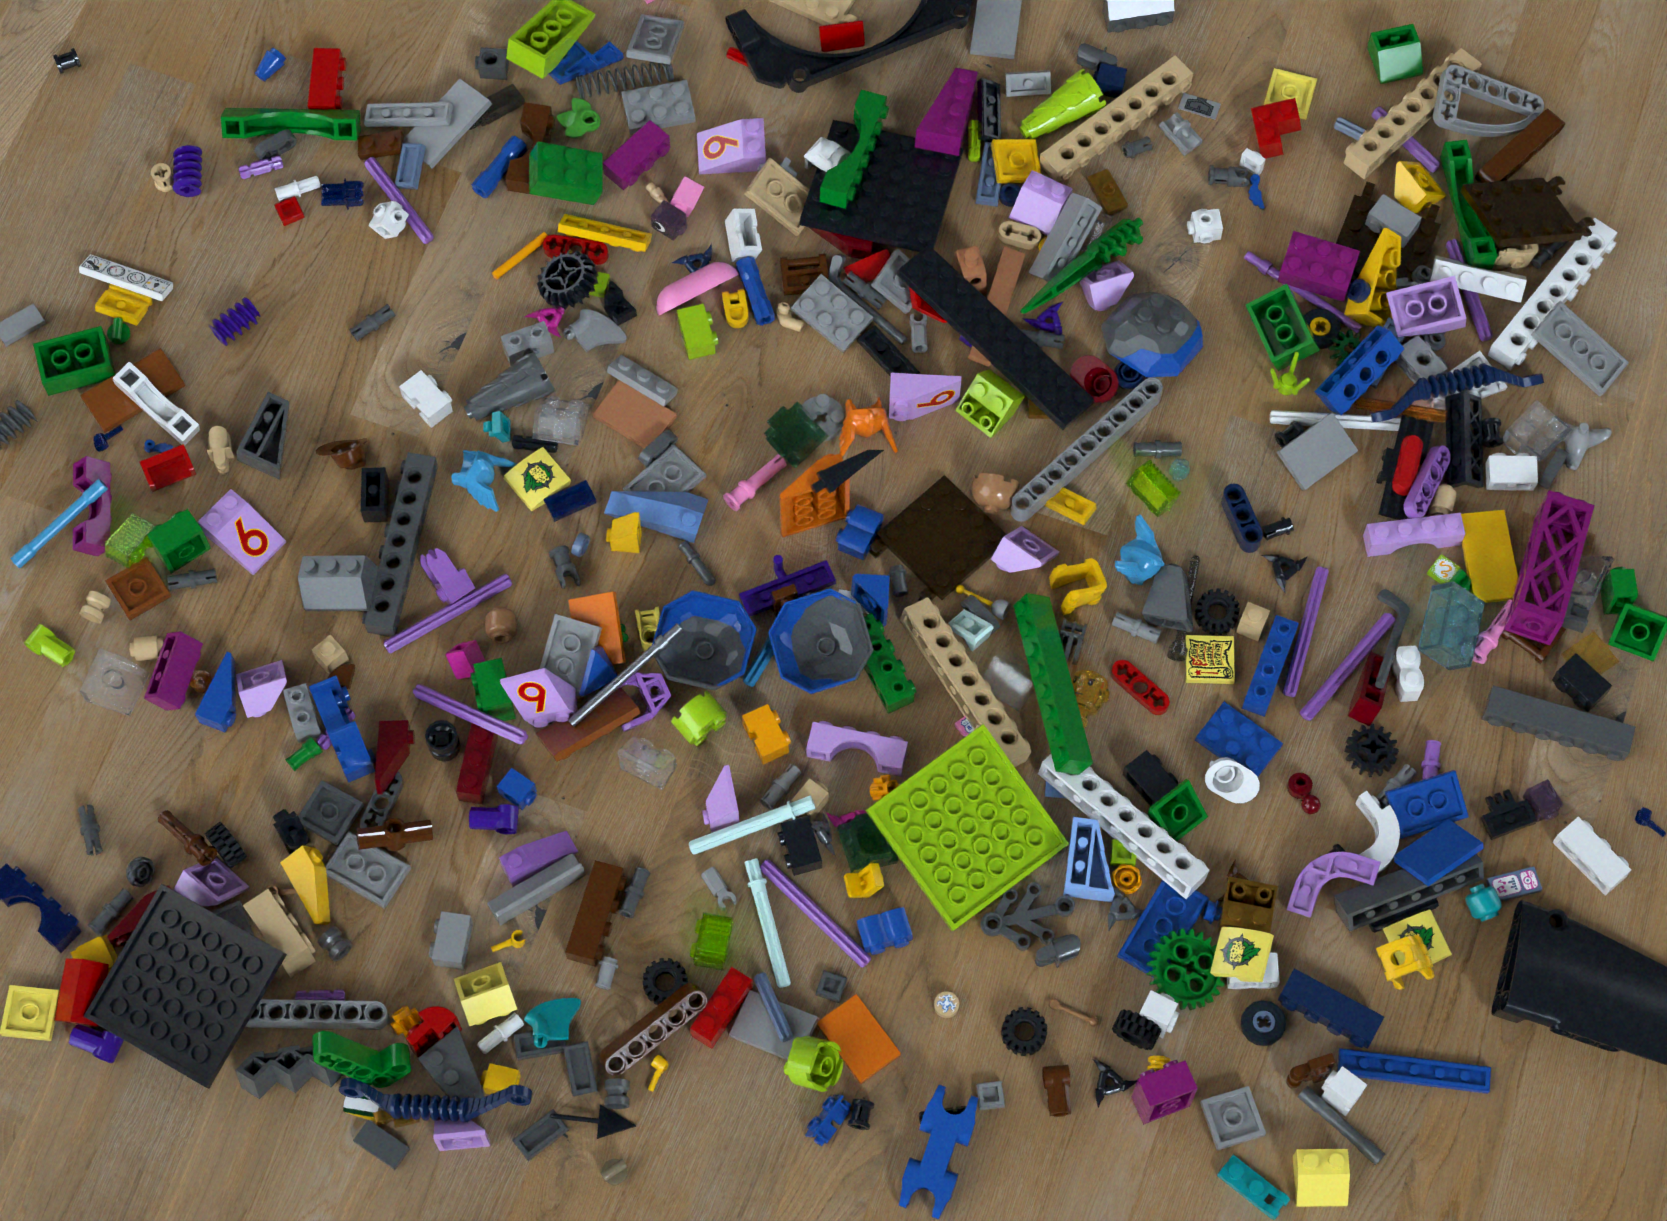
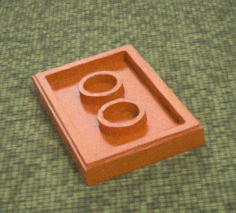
(602, 612)
(860, 1037)

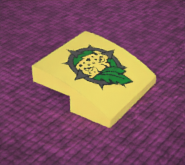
(537, 478)
(1426, 927)
(1242, 954)

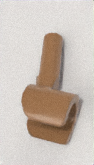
(281, 892)

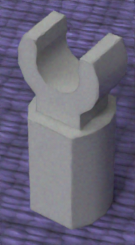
(919, 334)
(718, 887)

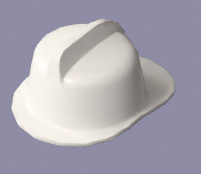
(1231, 780)

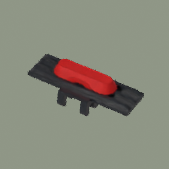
(1402, 464)

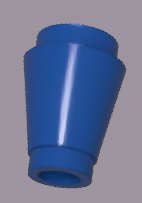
(270, 64)

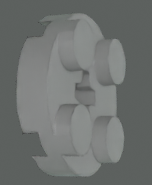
(831, 409)

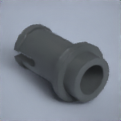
(1136, 147)
(898, 579)

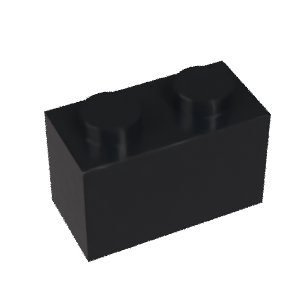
(374, 494)
(1581, 683)
(1149, 777)
(801, 846)

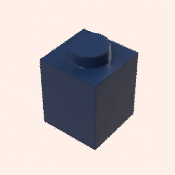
(1110, 80)

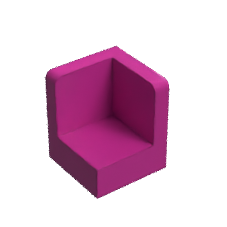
(463, 657)

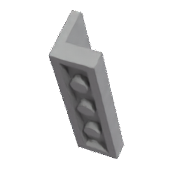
(1066, 237)
(536, 889)

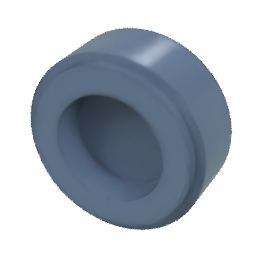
(580, 545)

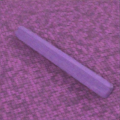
(395, 195)
(1472, 298)

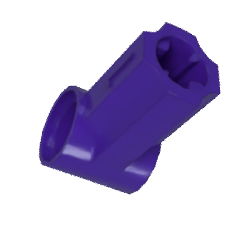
(501, 819)
(101, 1045)

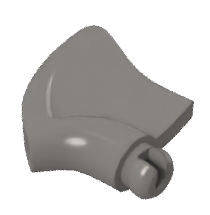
(594, 330)

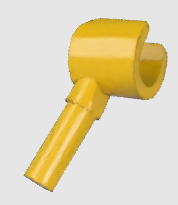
(510, 942)
(661, 1066)

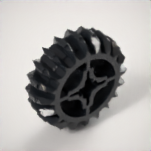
(567, 279)

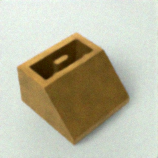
(1248, 905)

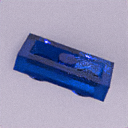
(570, 500)

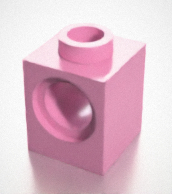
(687, 195)

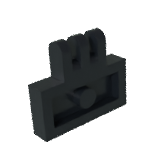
(1507, 815)

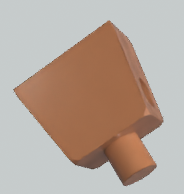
(970, 266)

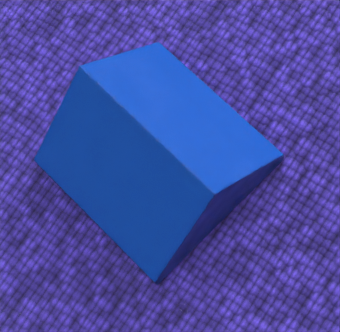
(872, 594)

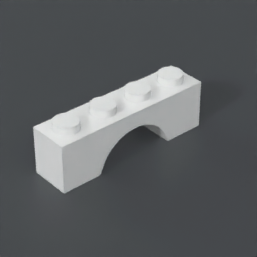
(1483, 281)
(156, 405)

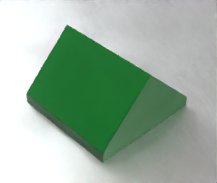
(1638, 631)
(1178, 811)

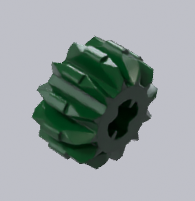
(1342, 342)

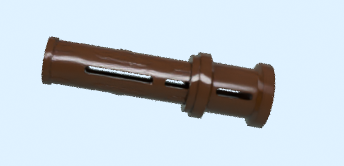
(170, 821)

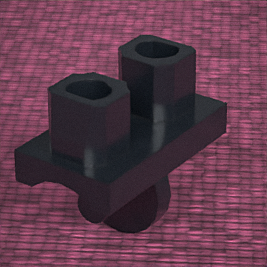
(290, 830)

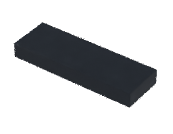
(988, 110)
(885, 352)

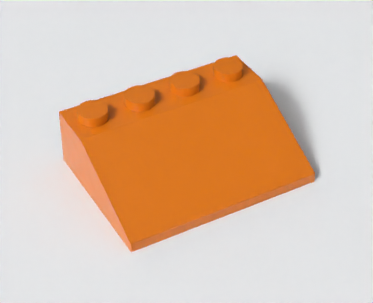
(804, 509)

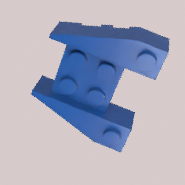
(344, 736)

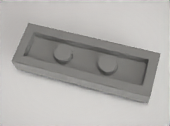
(642, 380)

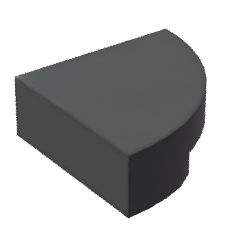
(1403, 283)

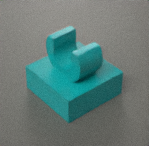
(499, 427)

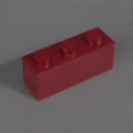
(476, 765)

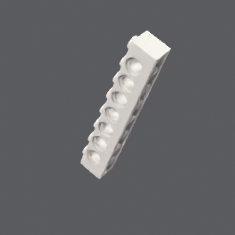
(1503, 348)
(1146, 848)

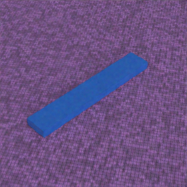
(1415, 1070)

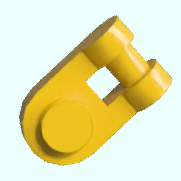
(735, 314)

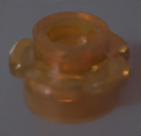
(202, 675)

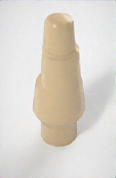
(656, 193)

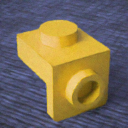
(865, 882)

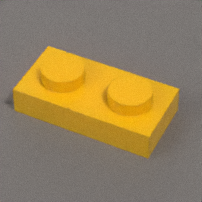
(1072, 505)

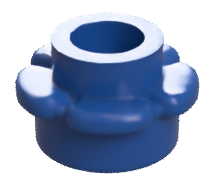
(1212, 911)

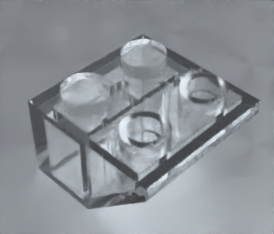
(560, 420)
(1536, 432)

